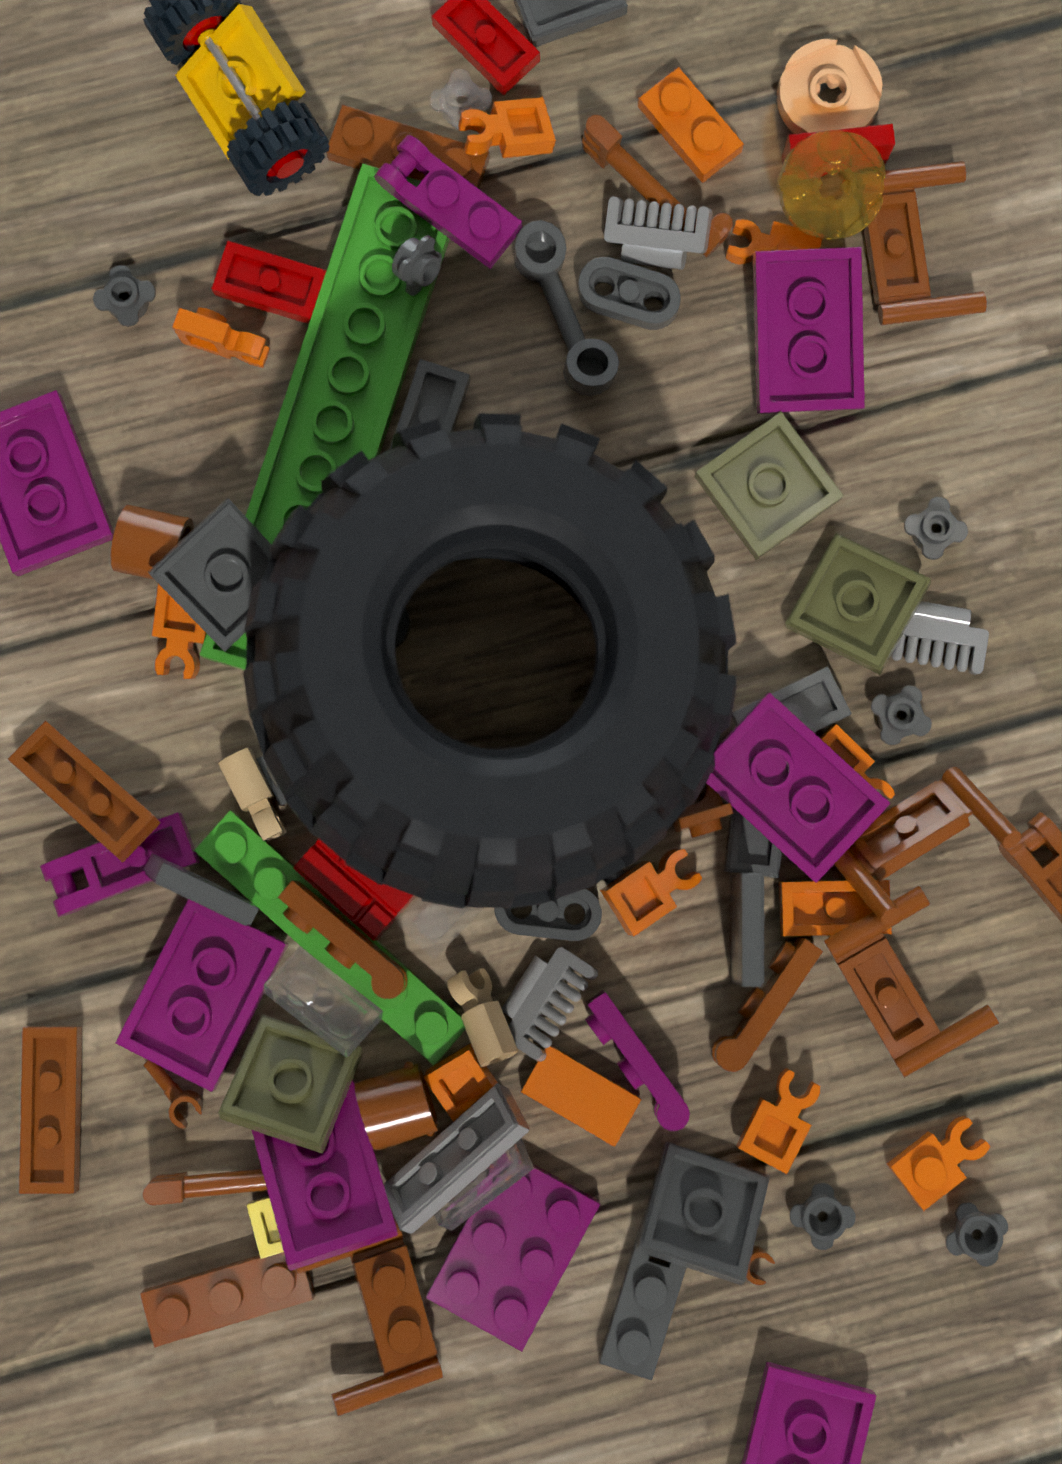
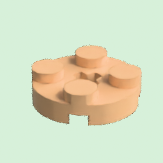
(837, 67)

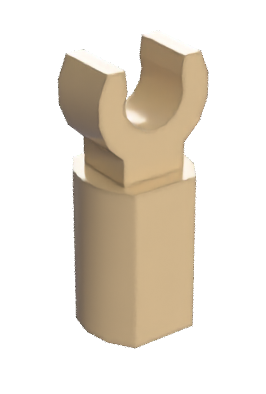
(253, 792)
(482, 1017)

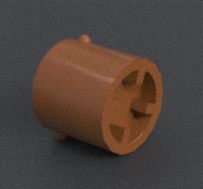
(145, 538)
(396, 1106)

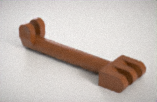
(603, 145)
(178, 1186)

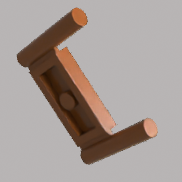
(898, 251)
(915, 829)
(890, 995)
(395, 1320)

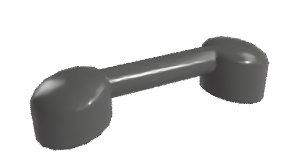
(539, 258)

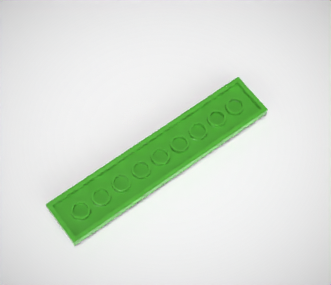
(346, 365)

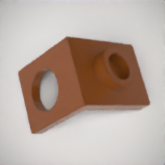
(703, 816)

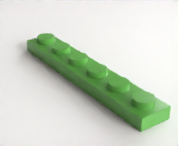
(264, 873)

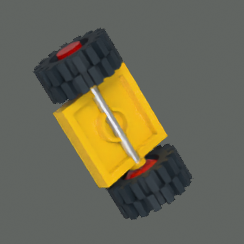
(240, 89)

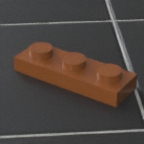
(374, 141)
(84, 791)
(50, 1110)
(223, 1297)

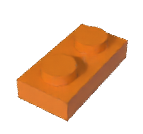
(690, 124)
(821, 907)

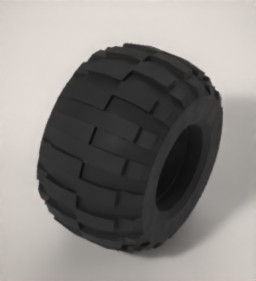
(455, 816)

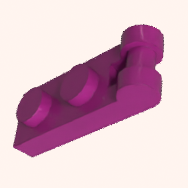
(449, 202)
(110, 876)
(638, 1063)

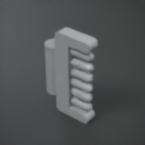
(653, 245)
(944, 626)
(534, 994)

